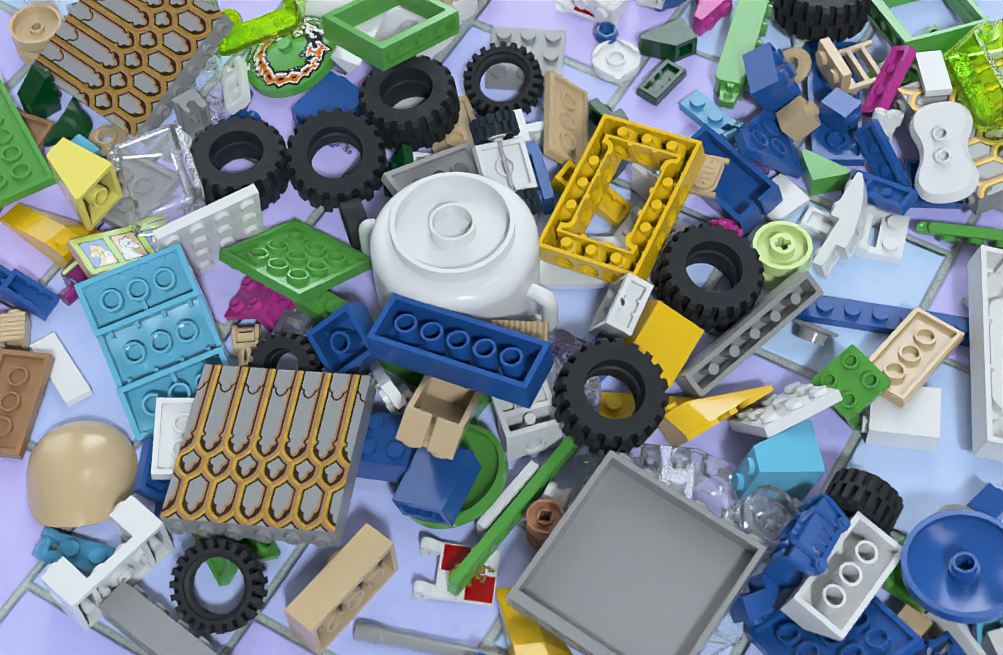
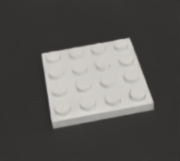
(214, 228)

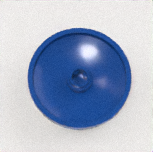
(956, 566)

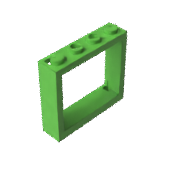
(440, 25)
(942, 40)

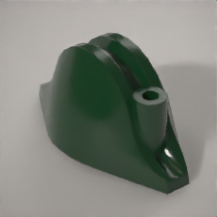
(69, 125)

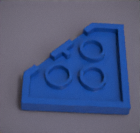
(769, 146)

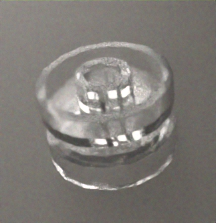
(764, 514)

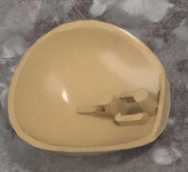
(79, 474)

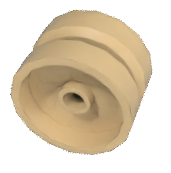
(32, 29)

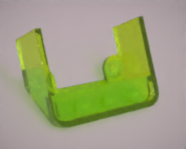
(262, 28)
(976, 75)

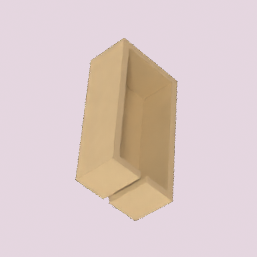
(438, 417)

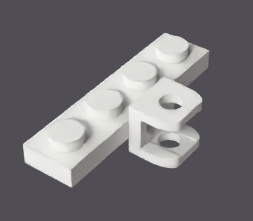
(387, 389)

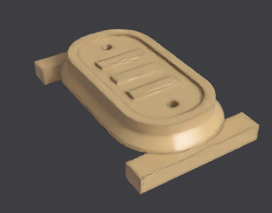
(709, 176)

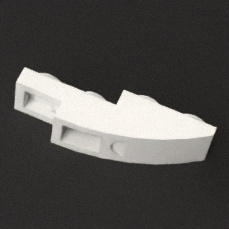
(848, 221)

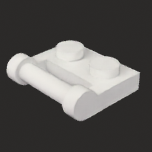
(890, 237)

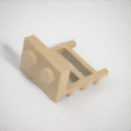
(836, 71)

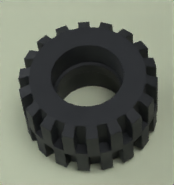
(277, 345)
(867, 493)

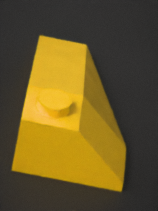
(45, 231)
(697, 416)
(524, 635)

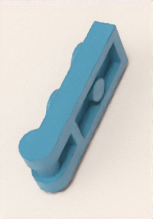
(704, 111)
(79, 552)

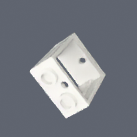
(624, 304)

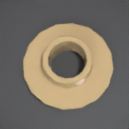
(804, 61)
(103, 132)

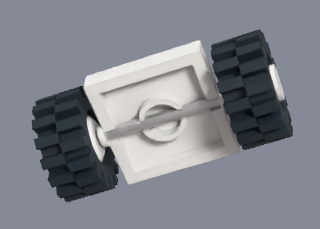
(503, 158)

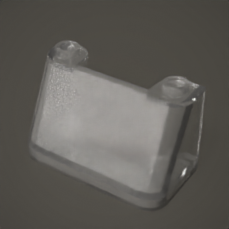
(157, 178)

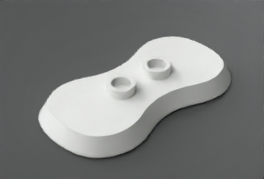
(945, 165)

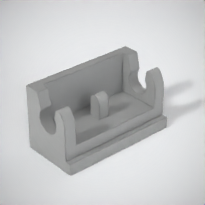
(192, 113)

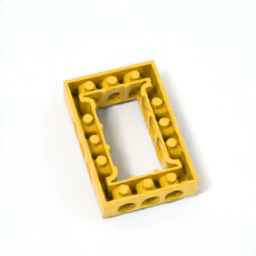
(613, 140)

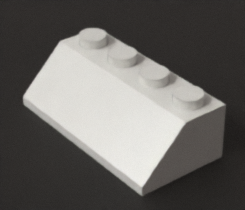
(854, 574)

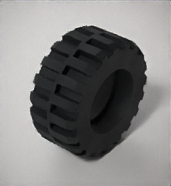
(822, 18)
(417, 125)
(328, 129)
(238, 140)
(722, 250)
(634, 371)

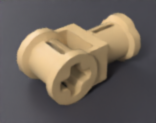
(244, 341)

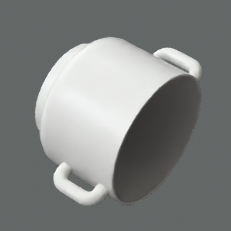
(460, 248)

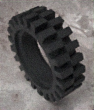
(498, 55)
(184, 585)

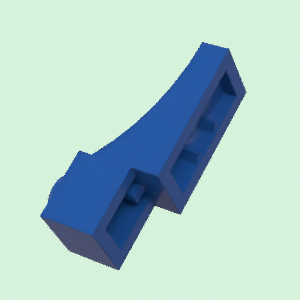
(26, 293)
(757, 602)

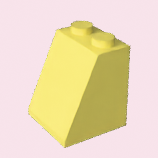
(85, 181)

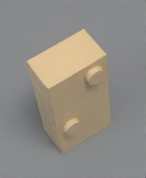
(342, 589)

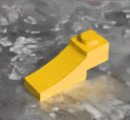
(612, 206)

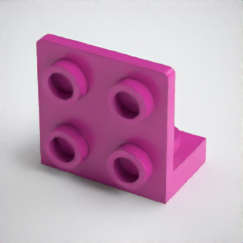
(258, 303)

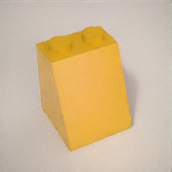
(666, 337)

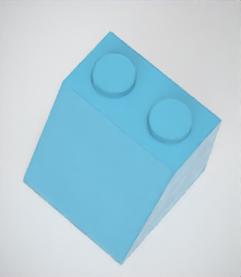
(784, 461)

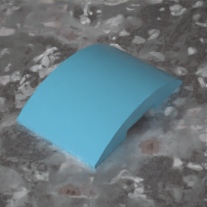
(152, 331)

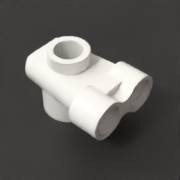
(889, 120)

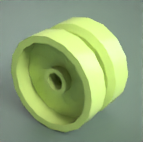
(783, 250)

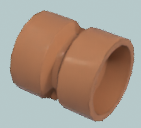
(541, 520)

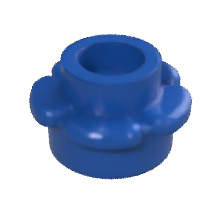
(606, 31)

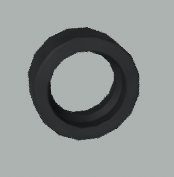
(352, 215)

